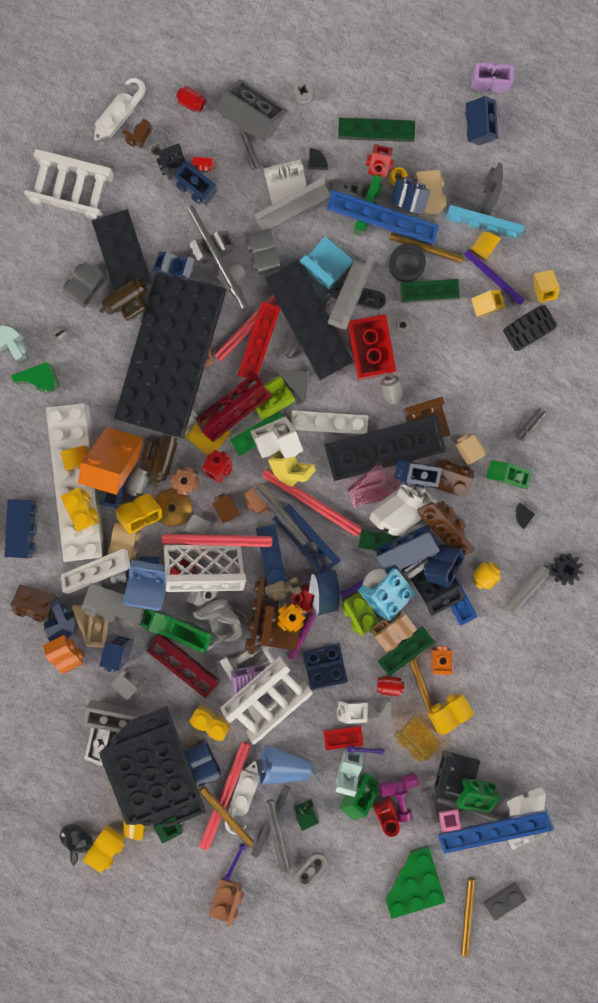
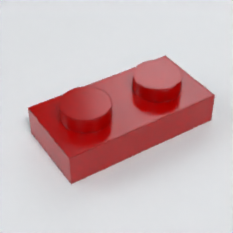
(204, 164)
(343, 737)

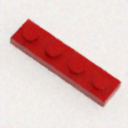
(259, 339)

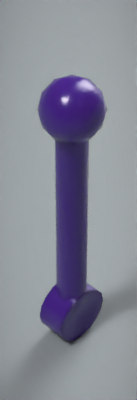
(351, 749)
(242, 847)

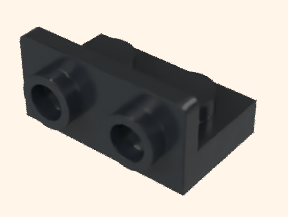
(169, 158)

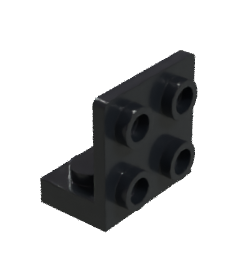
(437, 596)
(452, 770)

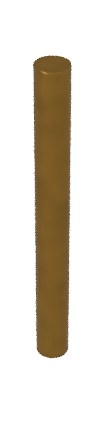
(427, 247)
(422, 687)
(226, 816)
(468, 917)

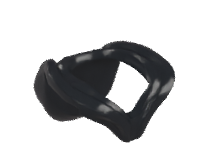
(71, 836)

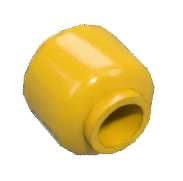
(486, 575)

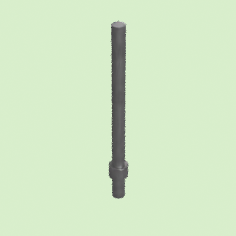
(235, 289)

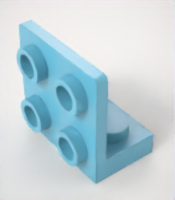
(326, 263)
(389, 595)

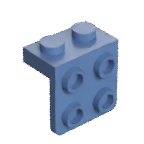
(145, 585)

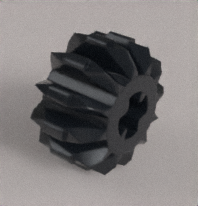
(562, 576)

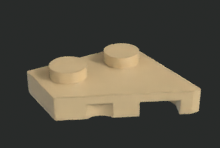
(91, 627)

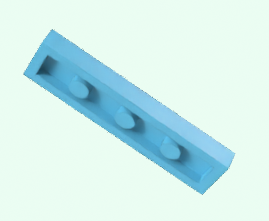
(484, 221)

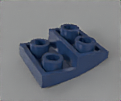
(326, 591)
(325, 667)

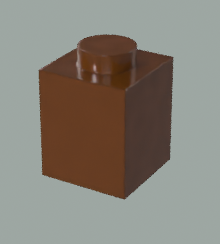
(225, 507)

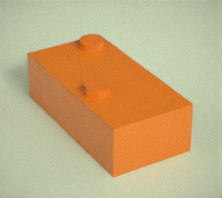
(110, 460)

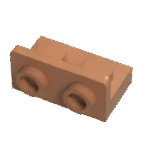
(226, 900)

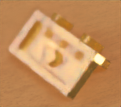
(417, 740)

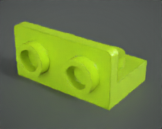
(360, 613)

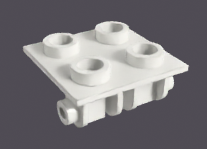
(284, 179)

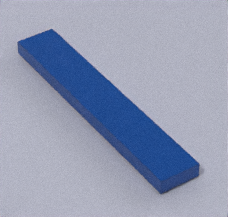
(382, 217)
(496, 831)

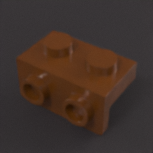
(454, 478)
(32, 603)

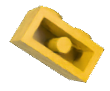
(79, 509)

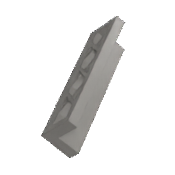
(292, 205)
(350, 293)

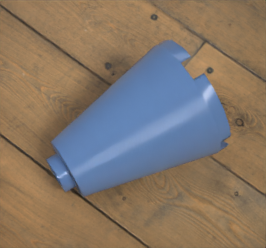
(283, 767)

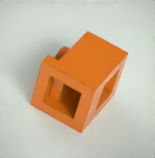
(438, 668)

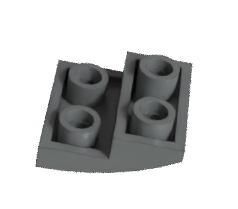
(493, 188)

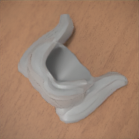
(222, 621)

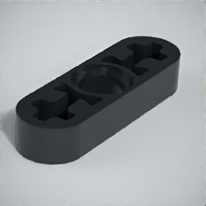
(370, 305)

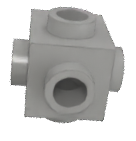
(202, 598)

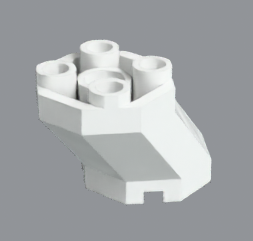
(400, 508)
(524, 804)

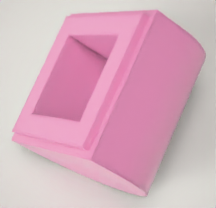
(449, 820)

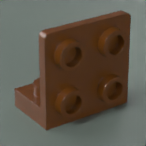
(428, 409)
(272, 635)

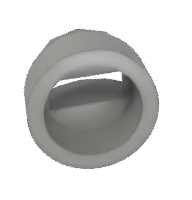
(62, 337)

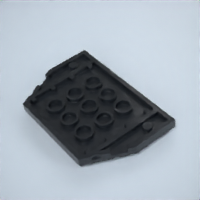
(151, 772)

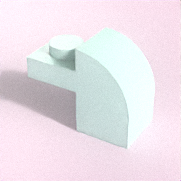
(9, 339)
(348, 772)

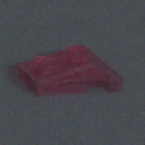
(369, 487)

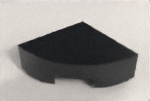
(317, 160)
(523, 515)

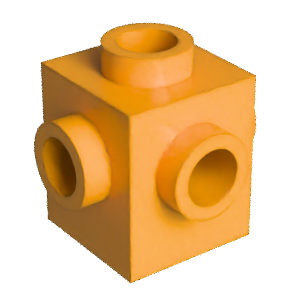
(283, 617)

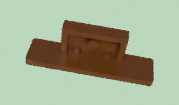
(446, 525)
(257, 607)

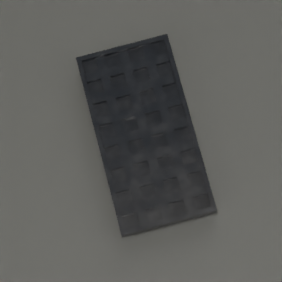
(170, 354)

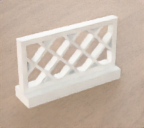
(204, 580)

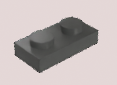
(504, 901)

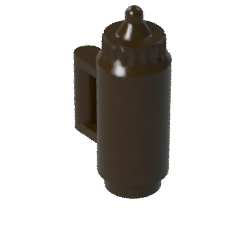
(124, 297)
(162, 459)

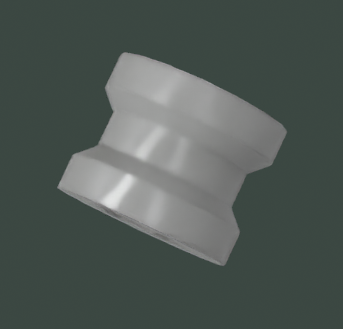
(302, 97)
(123, 576)

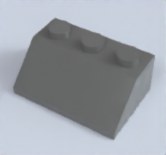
(251, 110)

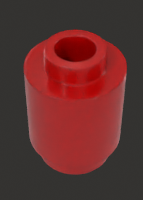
(191, 99)
(390, 685)

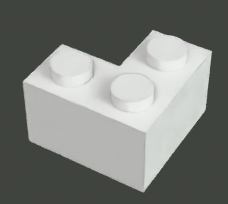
(277, 437)

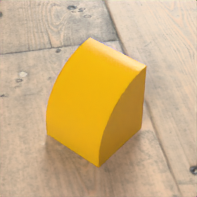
(485, 244)
(546, 286)
(488, 302)
(73, 457)
(134, 832)

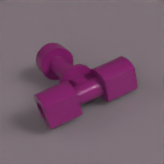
(399, 789)

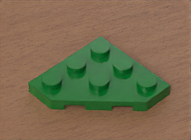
(415, 885)

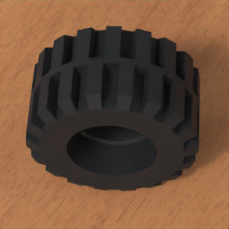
(530, 327)

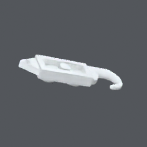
(118, 111)
(243, 793)

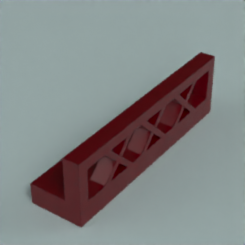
(234, 409)
(186, 661)

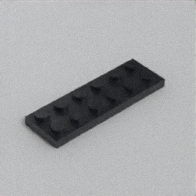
(308, 320)
(387, 445)

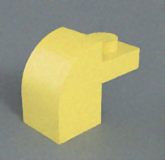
(289, 469)

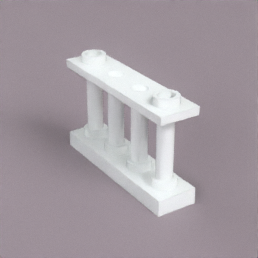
(64, 165)
(232, 663)
(255, 689)

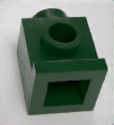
(306, 814)
(168, 833)

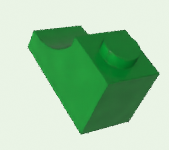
(40, 376)
(508, 474)
(359, 806)

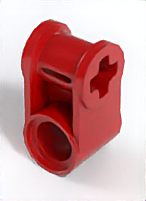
(386, 813)

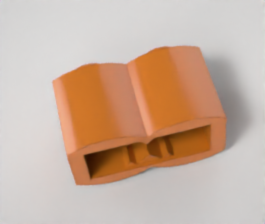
(64, 654)

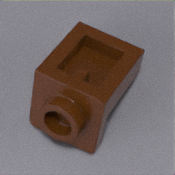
(141, 134)

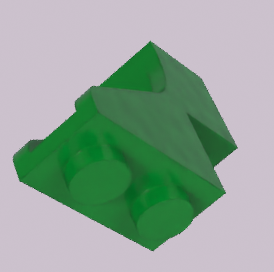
(176, 629)

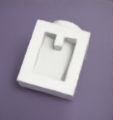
(352, 712)

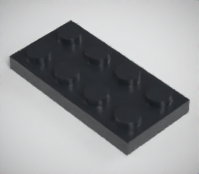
(121, 249)

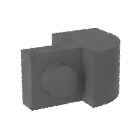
(222, 242)

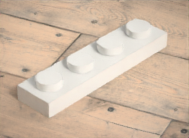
(329, 422)
(95, 571)

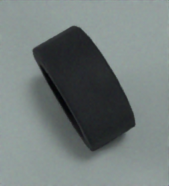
(421, 261)

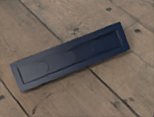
(314, 538)

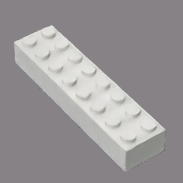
(70, 428)

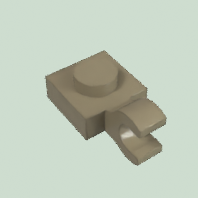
(280, 590)

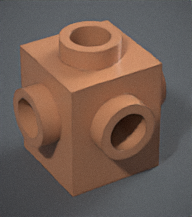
(193, 481)

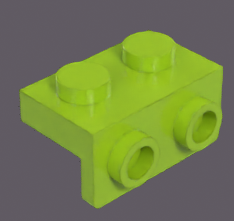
(281, 398)

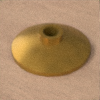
(182, 510)

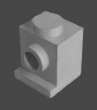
(126, 685)

